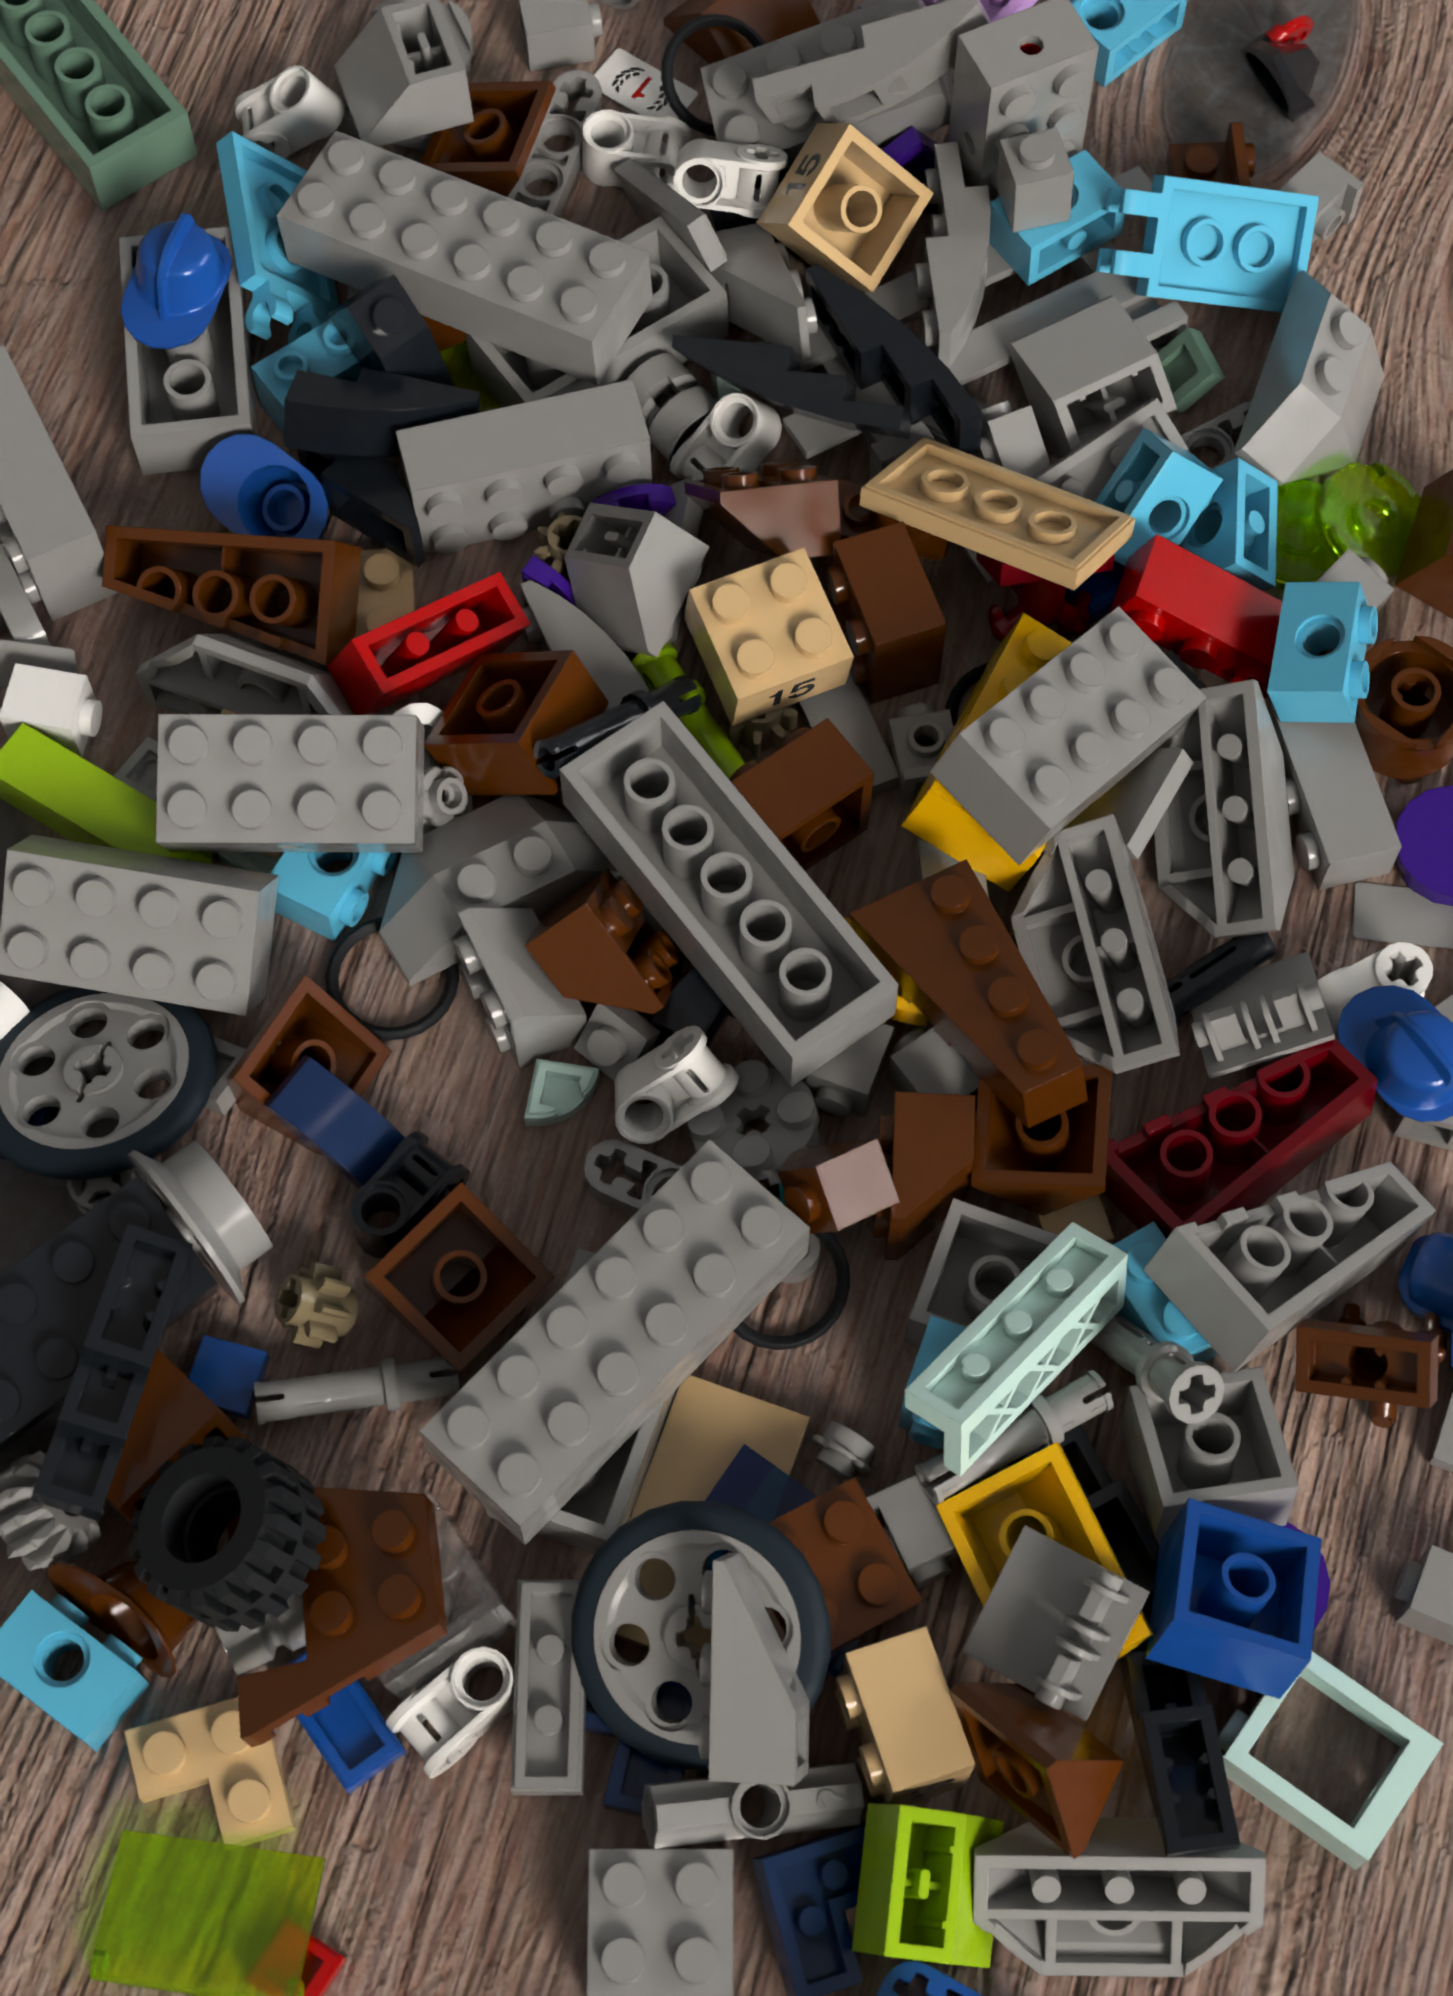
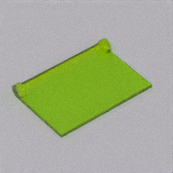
(206, 1917)

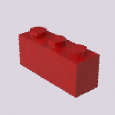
(1200, 612)
(428, 645)

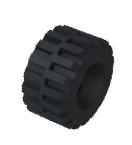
(191, 1510)

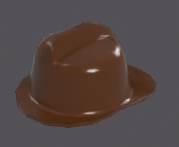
(124, 1608)

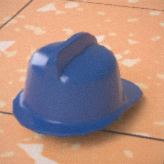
(175, 284)
(262, 490)
(1404, 1047)
(1428, 1279)

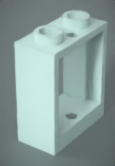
(1360, 1839)

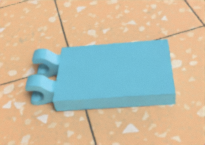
(255, 191)
(1214, 242)

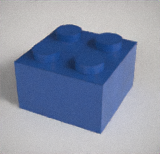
(1234, 1598)

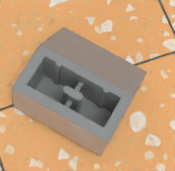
(404, 75)
(1087, 373)
(632, 574)
(518, 996)

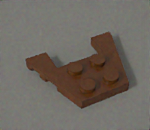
(363, 1607)

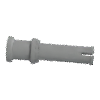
(1163, 1370)

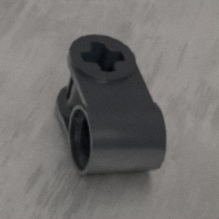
(408, 1186)

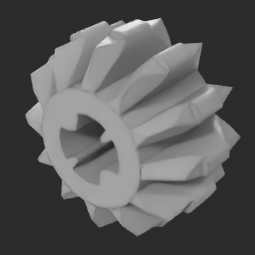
(38, 1530)

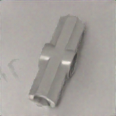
(710, 1810)

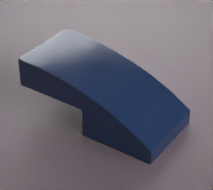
(334, 1121)

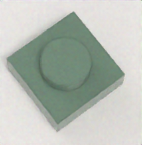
(1189, 368)

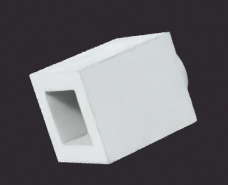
(53, 704)

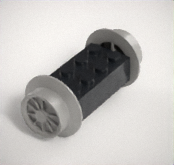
(57, 1286)

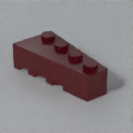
(1239, 1140)

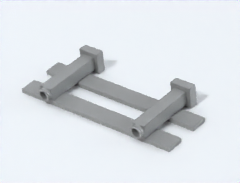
(987, 344)

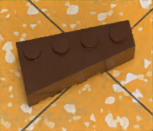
(263, 587)
(975, 989)

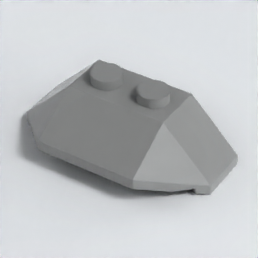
(1312, 389)
(238, 676)
(1228, 828)
(493, 857)
(1095, 949)
(1117, 1903)

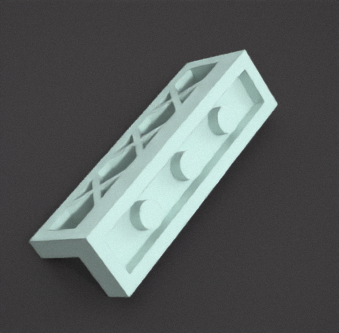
(1020, 1344)

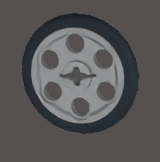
(149, 1126)
(612, 1595)

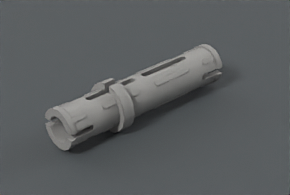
(355, 1389)
(1037, 1425)

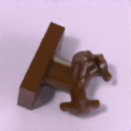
(1371, 1362)

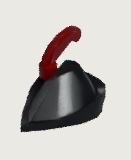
(1285, 67)

